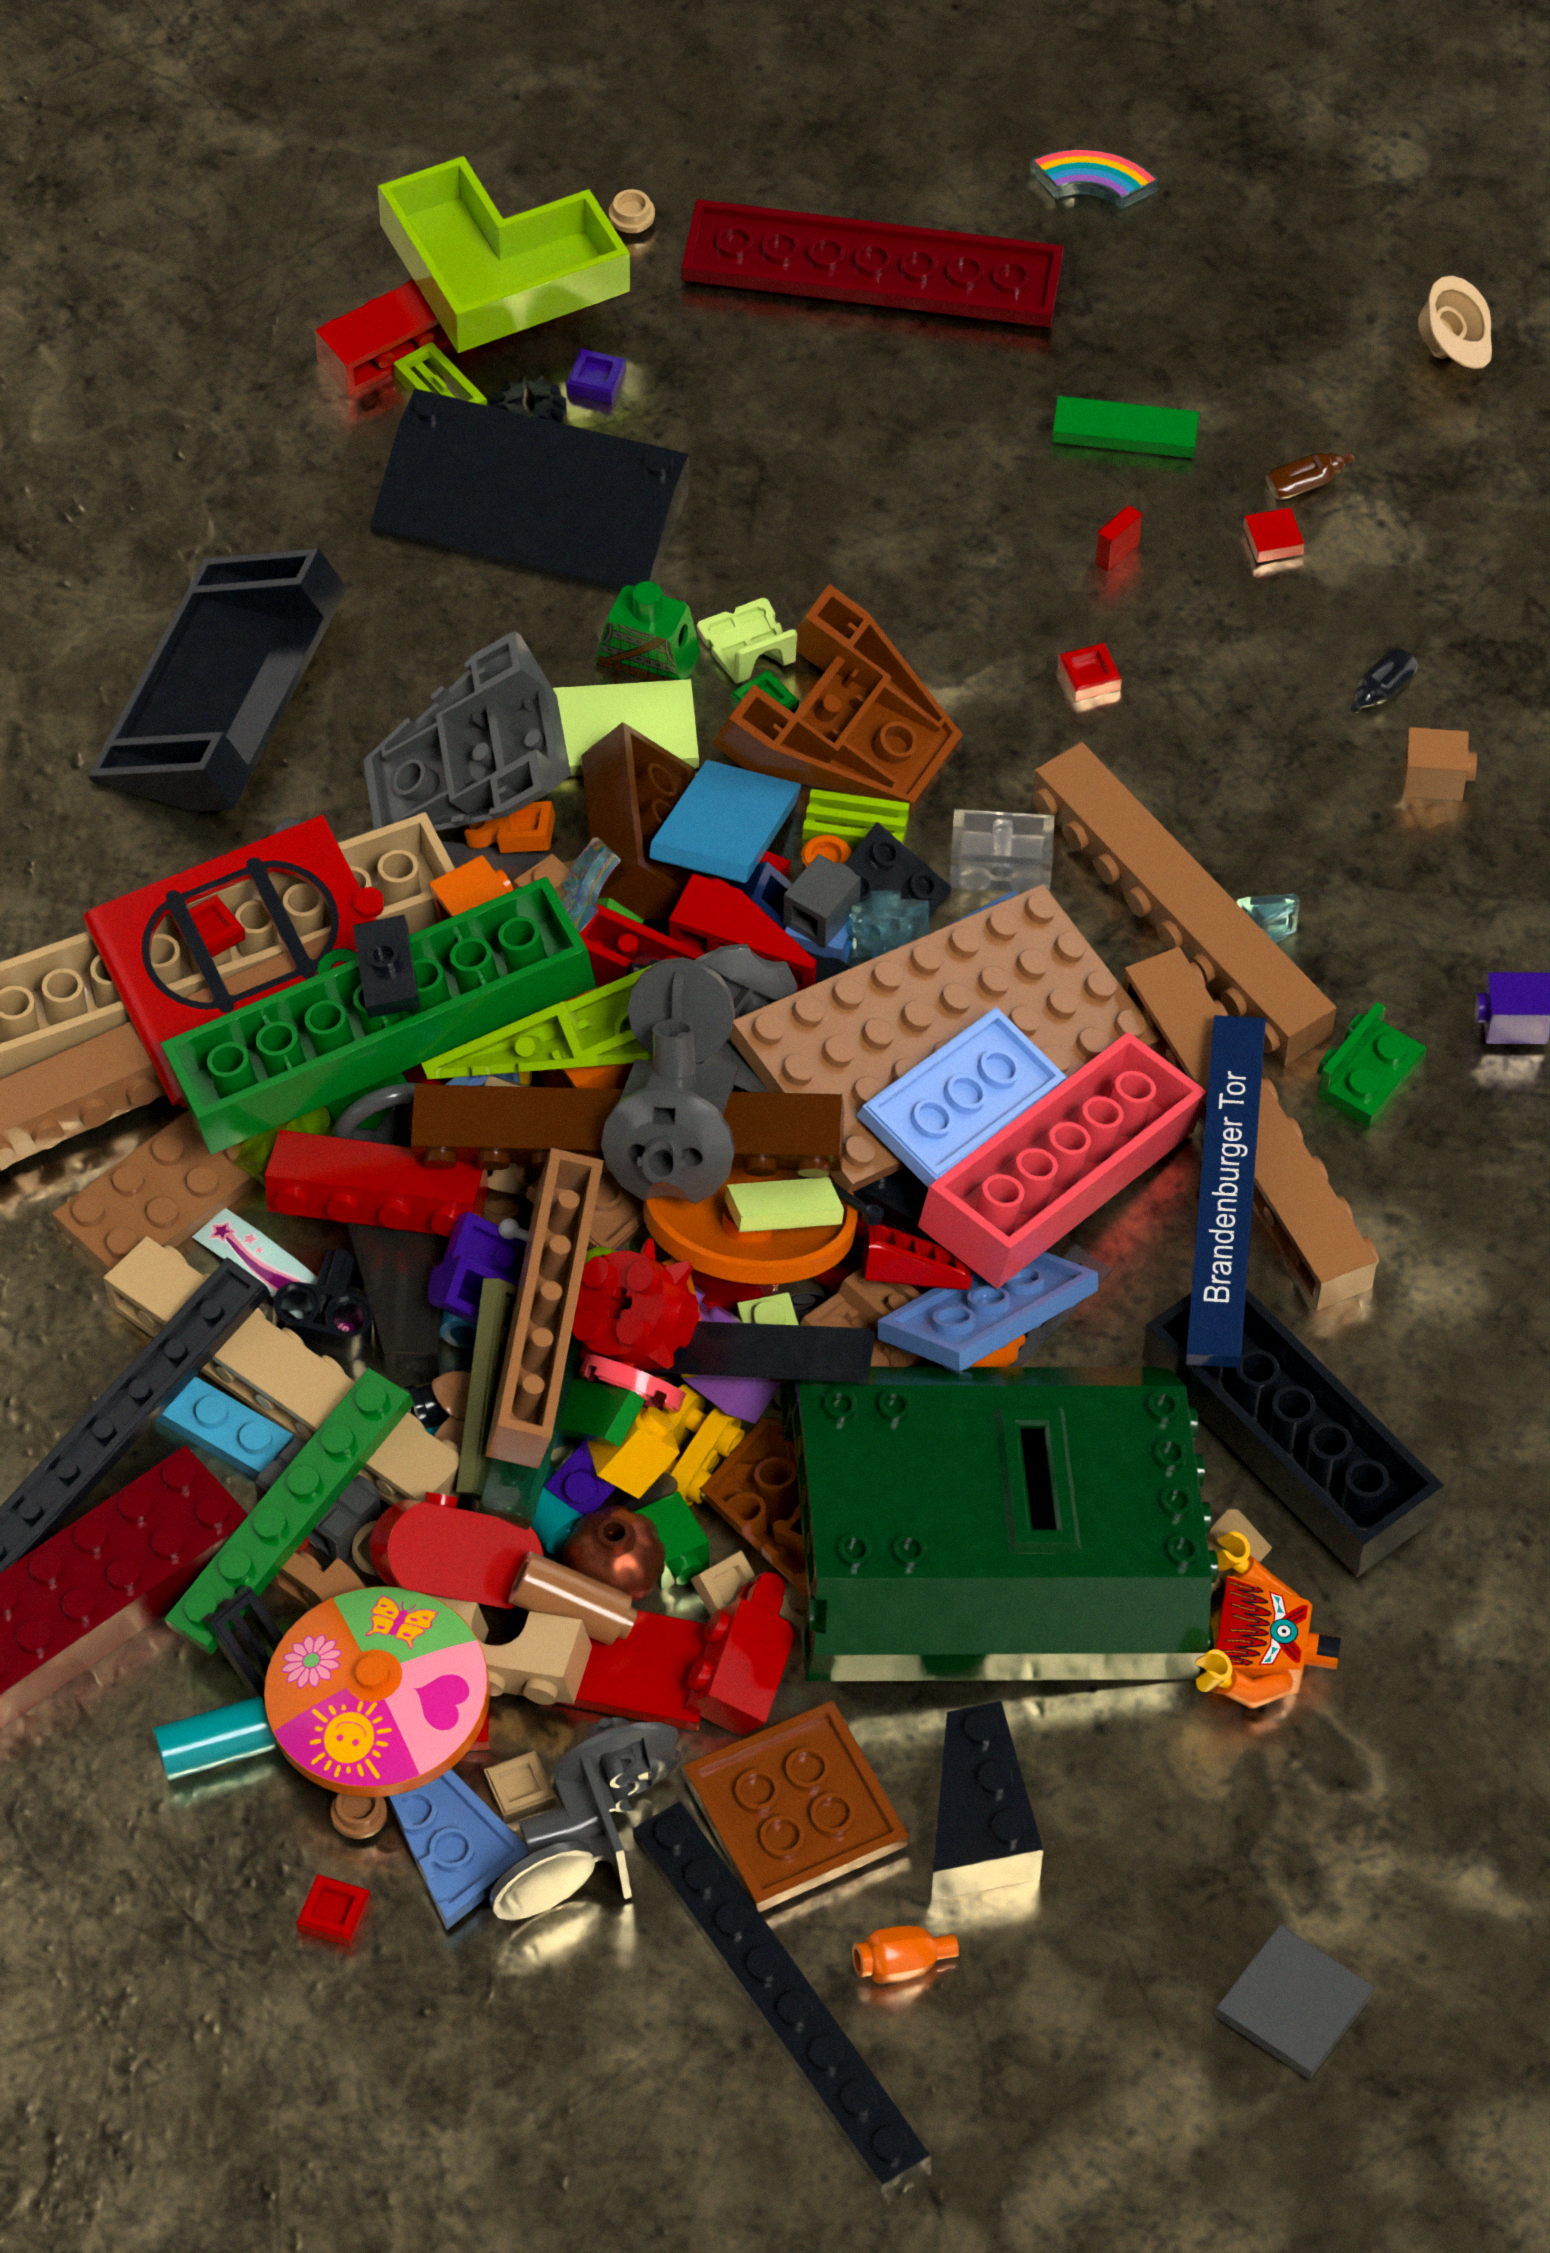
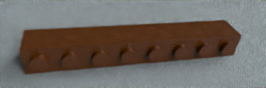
(524, 1123)

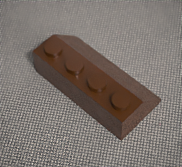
(628, 798)

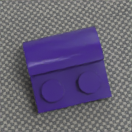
(473, 1254)

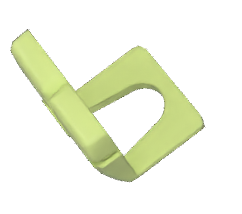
(744, 636)

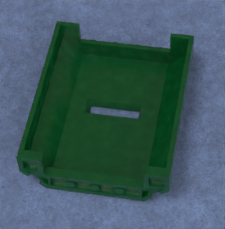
(929, 1540)

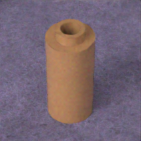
(561, 1591)

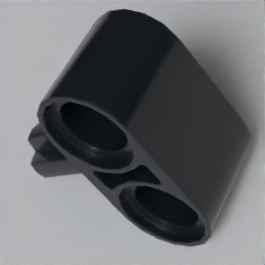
(326, 1308)

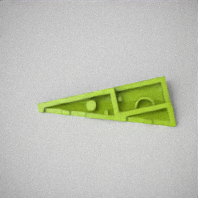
(563, 1036)

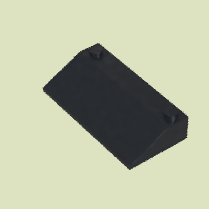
(530, 492)
(221, 679)

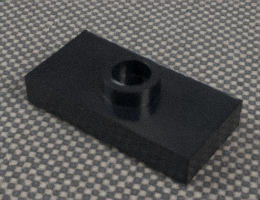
(386, 966)

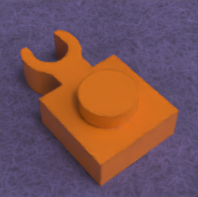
(520, 832)

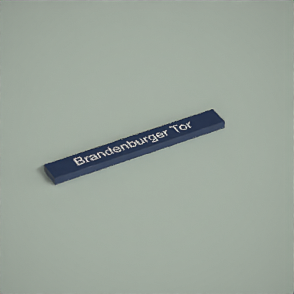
(1226, 1192)

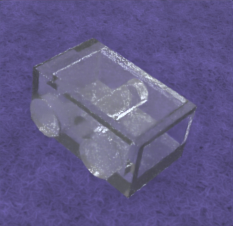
(1001, 850)

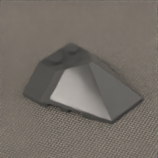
(477, 749)

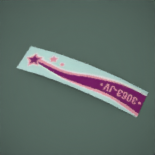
(256, 1253)

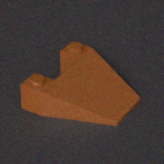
(860, 728)

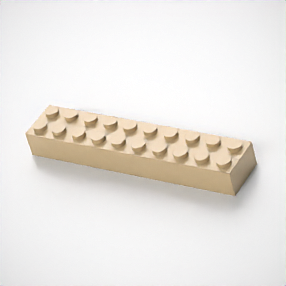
(67, 996)

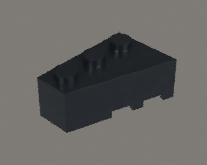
(984, 1810)

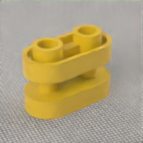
(714, 1439)

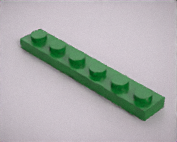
(294, 1503)

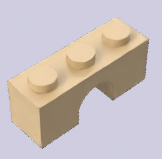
(540, 1663)

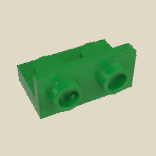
(1368, 1066)

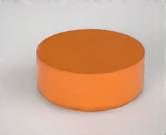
(827, 846)

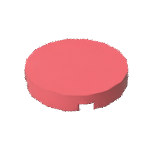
(615, 1374)

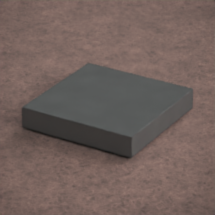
(1294, 2001)

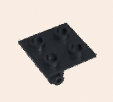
(890, 865)

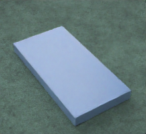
(961, 1096)

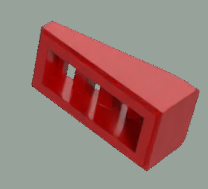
(909, 1260)

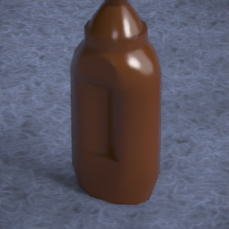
(1305, 474)

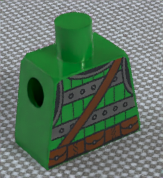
(649, 636)

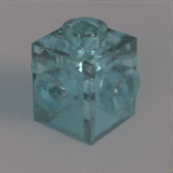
(886, 923)

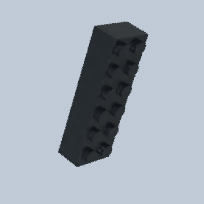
(1304, 1435)

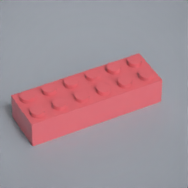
(1061, 1159)

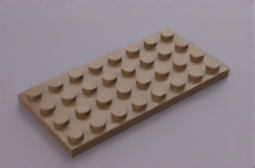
(903, 1006)

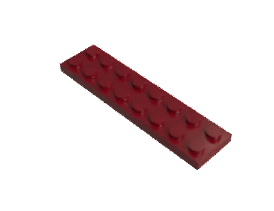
(873, 263)

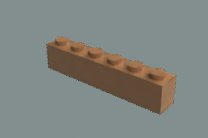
(544, 1309)

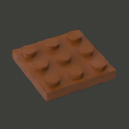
(795, 1806)

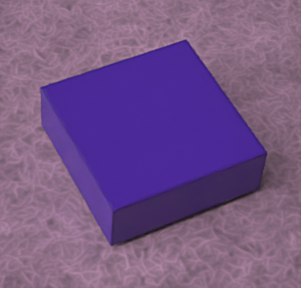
(596, 376)

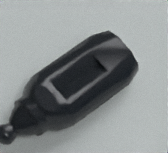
(1384, 679)

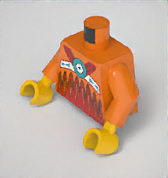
(1260, 1633)

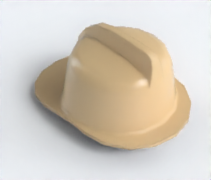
(1457, 323)

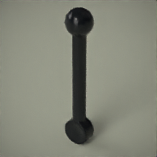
(871, 1213)

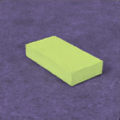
(784, 1204)

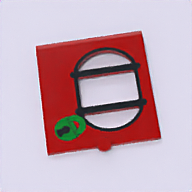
(127, 925)

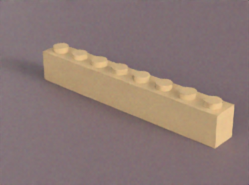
(279, 1374)

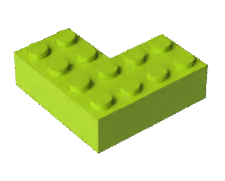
(495, 272)

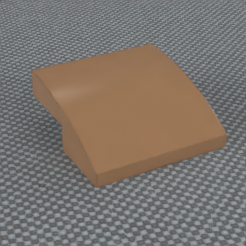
(860, 1306)

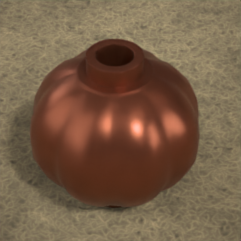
(617, 1550)

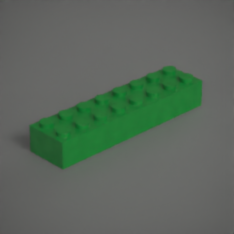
(321, 1045)

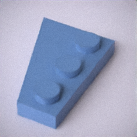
(455, 1843)

